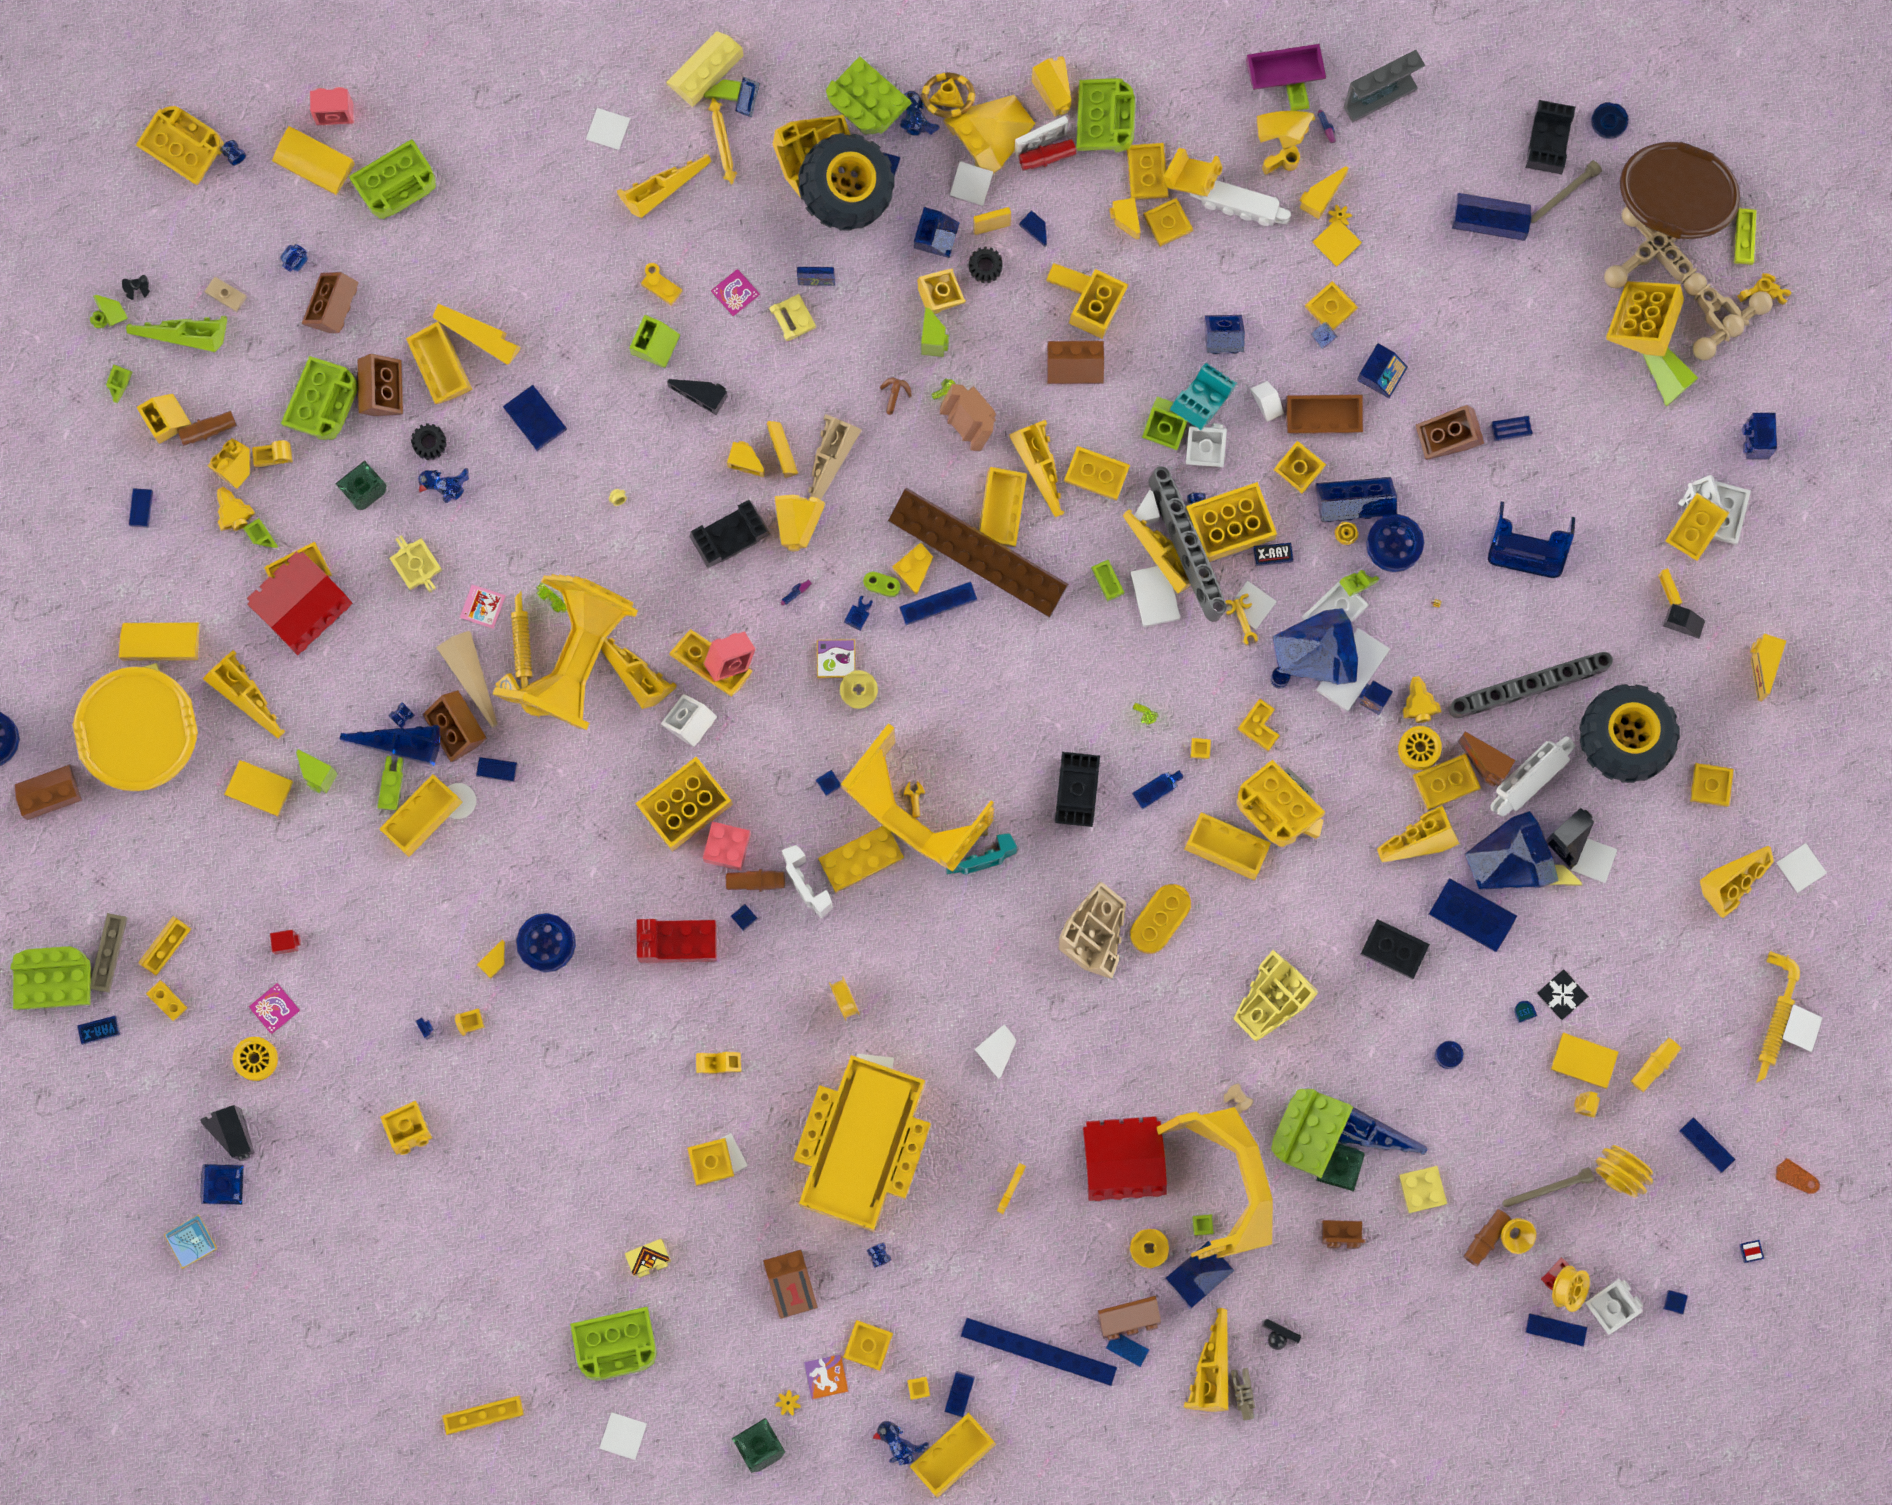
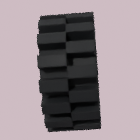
(985, 275)
(428, 452)

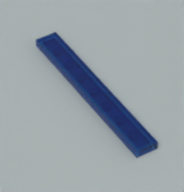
(1039, 1351)

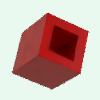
(285, 942)

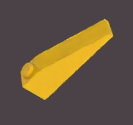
(1425, 837)
(1729, 882)

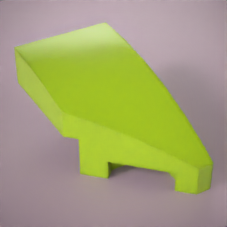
(725, 90)
(111, 309)
(1357, 582)

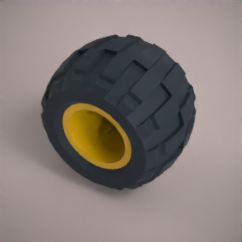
(828, 199)
(1610, 751)

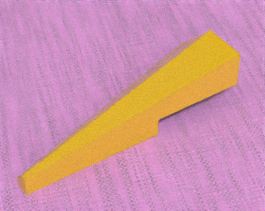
(650, 193)
(1034, 450)
(232, 682)
(1211, 1382)

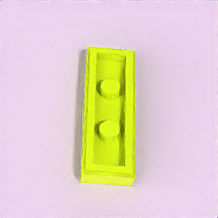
(1745, 236)

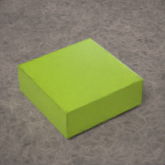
(1203, 1225)

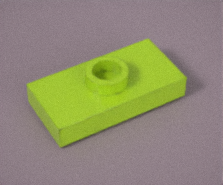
(1297, 96)
(1107, 580)

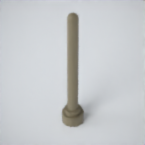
(1592, 169)
(1584, 1176)

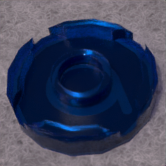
(1609, 120)

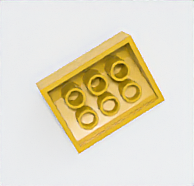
(1646, 316)
(1232, 521)
(684, 803)

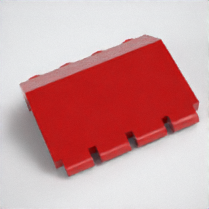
(299, 602)
(1124, 1159)

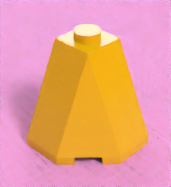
(1052, 84)
(797, 519)

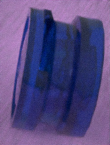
(1449, 1054)

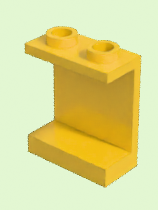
(1192, 174)

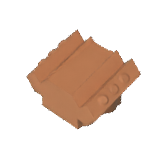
(969, 415)

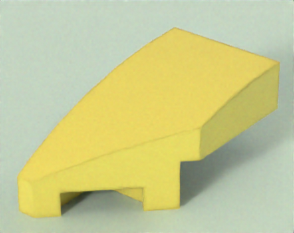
(1566, 877)

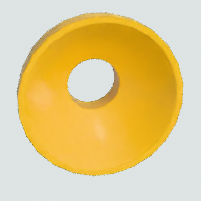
(1525, 1238)

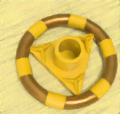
(948, 95)

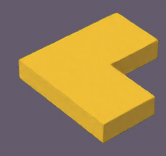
(1255, 728)

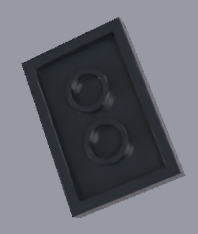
(1394, 949)

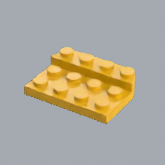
(181, 142)
(1277, 805)

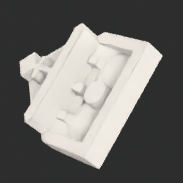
(1705, 487)

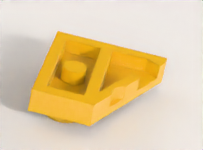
(914, 567)

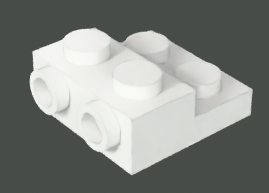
(1206, 445)
(1614, 1306)

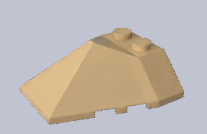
(1094, 930)

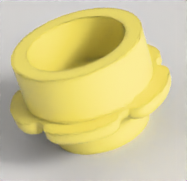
(617, 497)

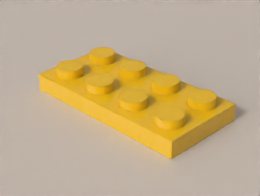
(860, 858)

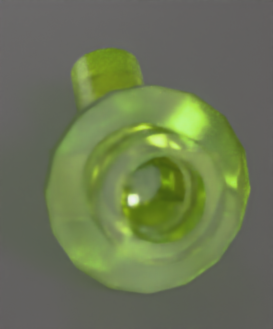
(946, 384)
(1148, 716)

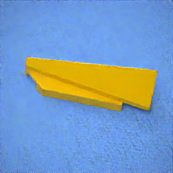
(479, 333)

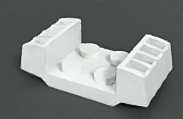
(794, 858)

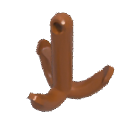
(894, 392)

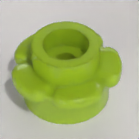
(94, 319)

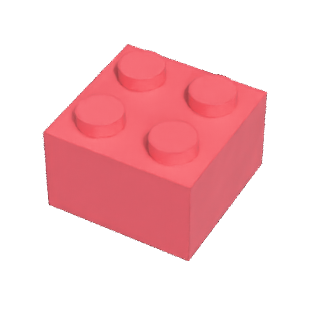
(331, 106)
(729, 656)
(726, 846)

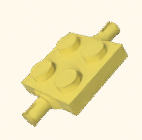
(415, 564)

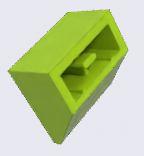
(654, 341)

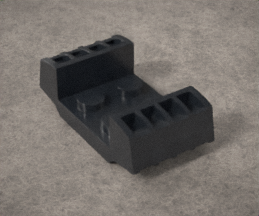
(1550, 137)
(729, 534)
(1077, 789)

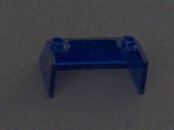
(1526, 552)

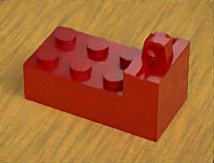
(676, 941)

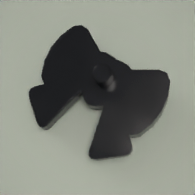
(134, 284)

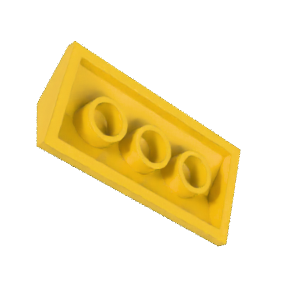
(693, 652)

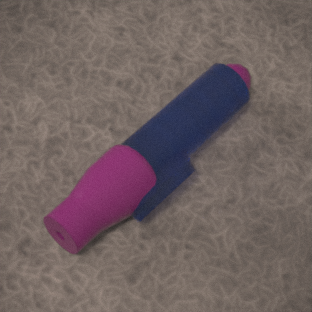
(1328, 127)
(796, 591)

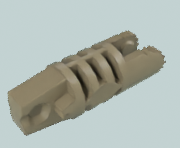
(1244, 1394)

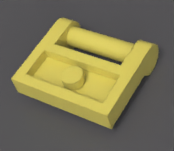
(798, 314)

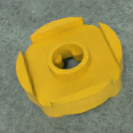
(1160, 1248)

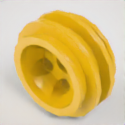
(1624, 1171)

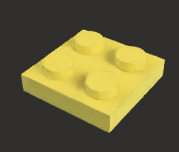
(1422, 1189)

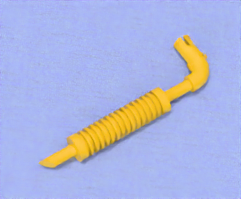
(522, 650)
(1781, 1014)

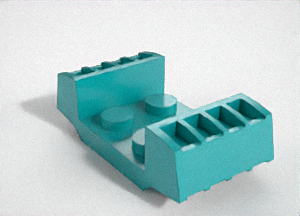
(1203, 396)
(1006, 847)

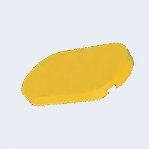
(1160, 918)

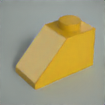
(1126, 217)
(744, 459)

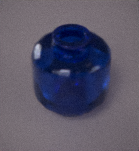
(294, 257)

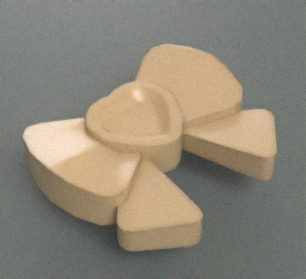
(1243, 1101)

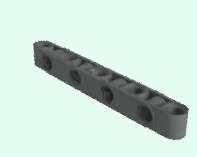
(1192, 555)
(1544, 681)

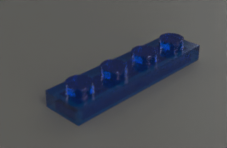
(938, 603)

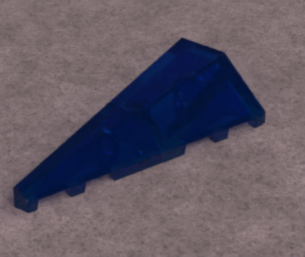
(415, 744)
(1372, 1133)

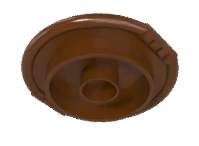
(1680, 190)

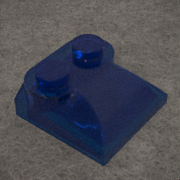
(221, 1184)

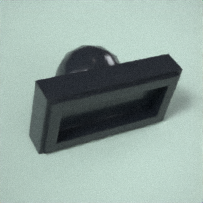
(1278, 1337)

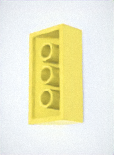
(705, 67)

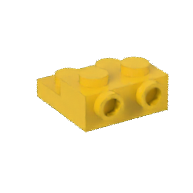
(406, 1128)

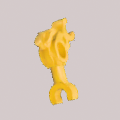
(1766, 285)

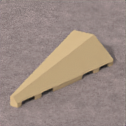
(835, 445)
(463, 660)

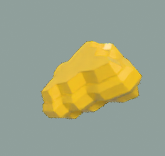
(232, 511)
(1420, 703)

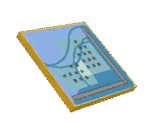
(190, 1241)

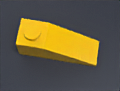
(1320, 194)

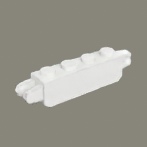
(1244, 203)
(1532, 775)

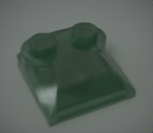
(362, 486)
(1343, 1167)
(759, 1446)

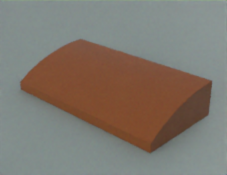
(1324, 413)

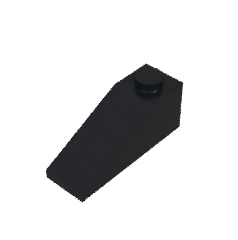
(702, 393)

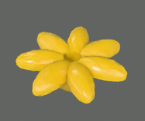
(1342, 212)
(792, 1400)

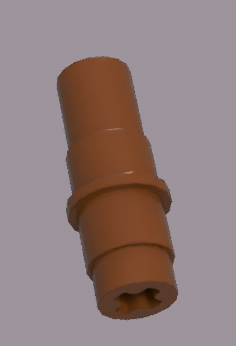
(206, 428)
(755, 880)
(1486, 1238)

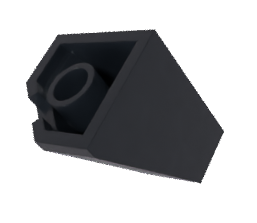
(1571, 837)
(230, 1131)

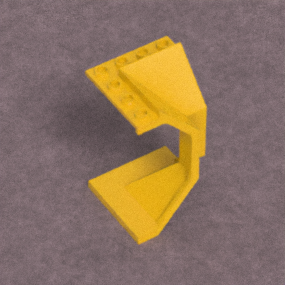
(592, 616)
(872, 789)
(1256, 1222)

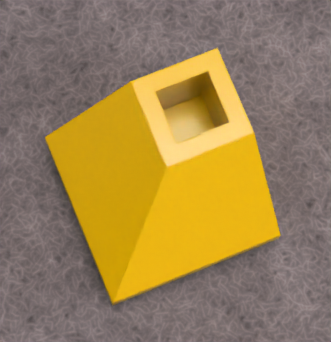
(232, 463)

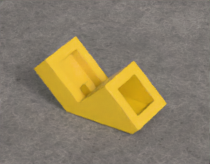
(718, 1062)

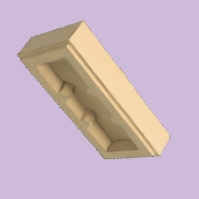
(225, 294)

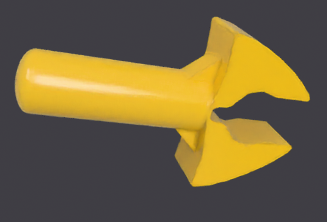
(914, 798)

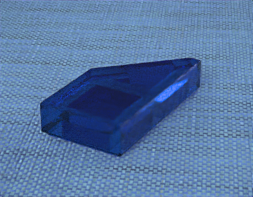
(1035, 227)

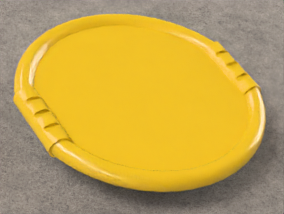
(135, 728)

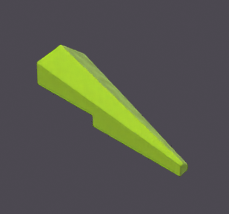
(192, 333)
(1670, 375)

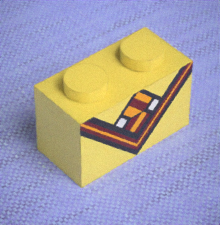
(647, 1258)

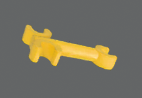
(1238, 605)
(1011, 1188)

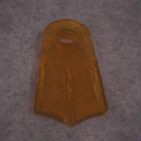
(1796, 1176)

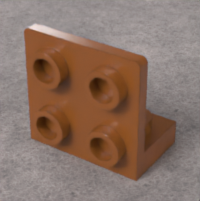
(1342, 1233)

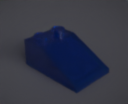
(1198, 1277)

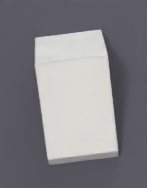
(1267, 400)
(1148, 509)

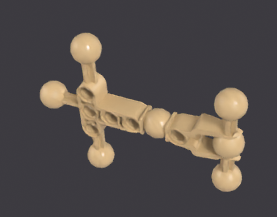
(1694, 284)

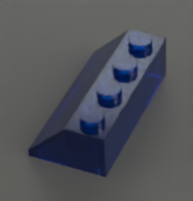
(1492, 216)
(1356, 499)
(1472, 915)

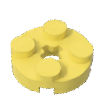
(851, 697)

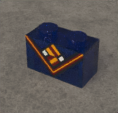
(1375, 697)

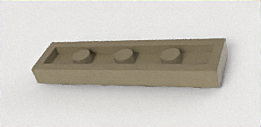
(108, 953)

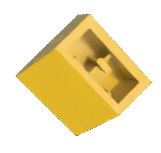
(163, 416)

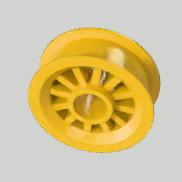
(1431, 736)
(844, 998)
(240, 1050)
(1570, 1288)

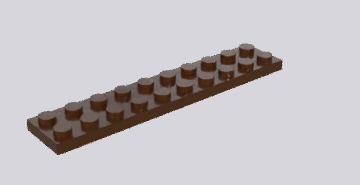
(978, 552)

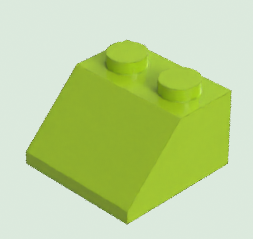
(934, 336)
(1164, 425)
(315, 772)

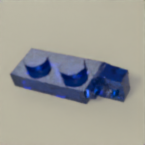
(1157, 789)

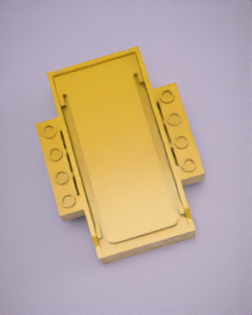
(862, 1143)

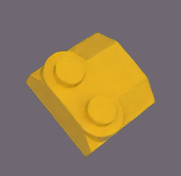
(940, 291)
(1300, 467)

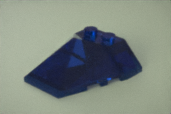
(1319, 648)
(1513, 856)

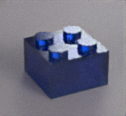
(1760, 436)

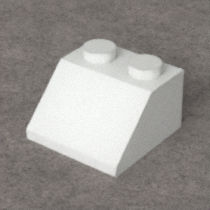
(689, 720)

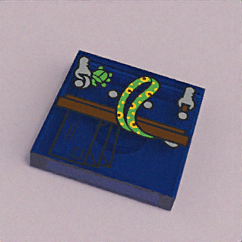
(816, 276)

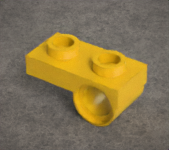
(1274, 162)
(276, 453)
(166, 1000)
(1587, 1104)

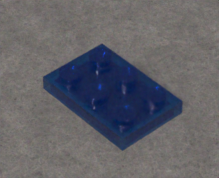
(534, 417)

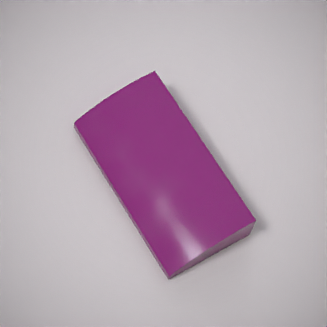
(1285, 66)

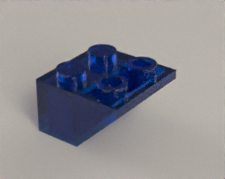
(936, 233)

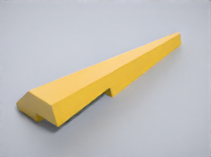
(1161, 551)
(642, 682)

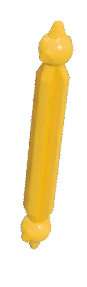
(722, 141)

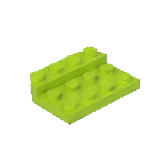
(866, 98)
(1105, 115)
(394, 180)
(321, 399)
(50, 978)
(1310, 1131)
(614, 1344)

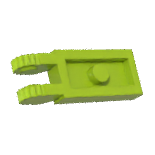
(391, 785)

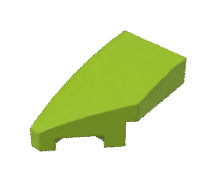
(118, 382)
(259, 534)

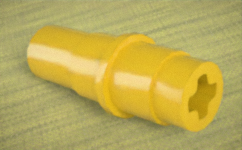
(1656, 1064)

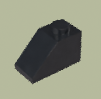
(1684, 621)

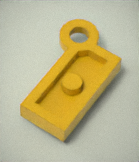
(660, 285)

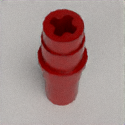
(1046, 154)

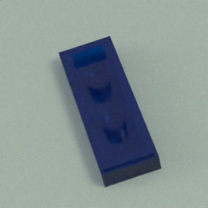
(1707, 1145)
(1556, 1330)

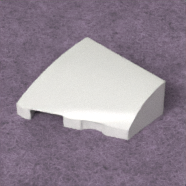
(997, 1050)

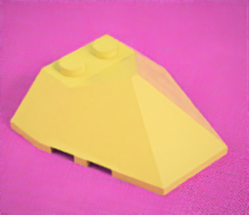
(1274, 997)

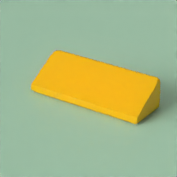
(782, 449)
(164, 945)

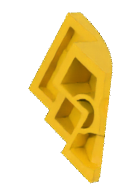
(1287, 125)

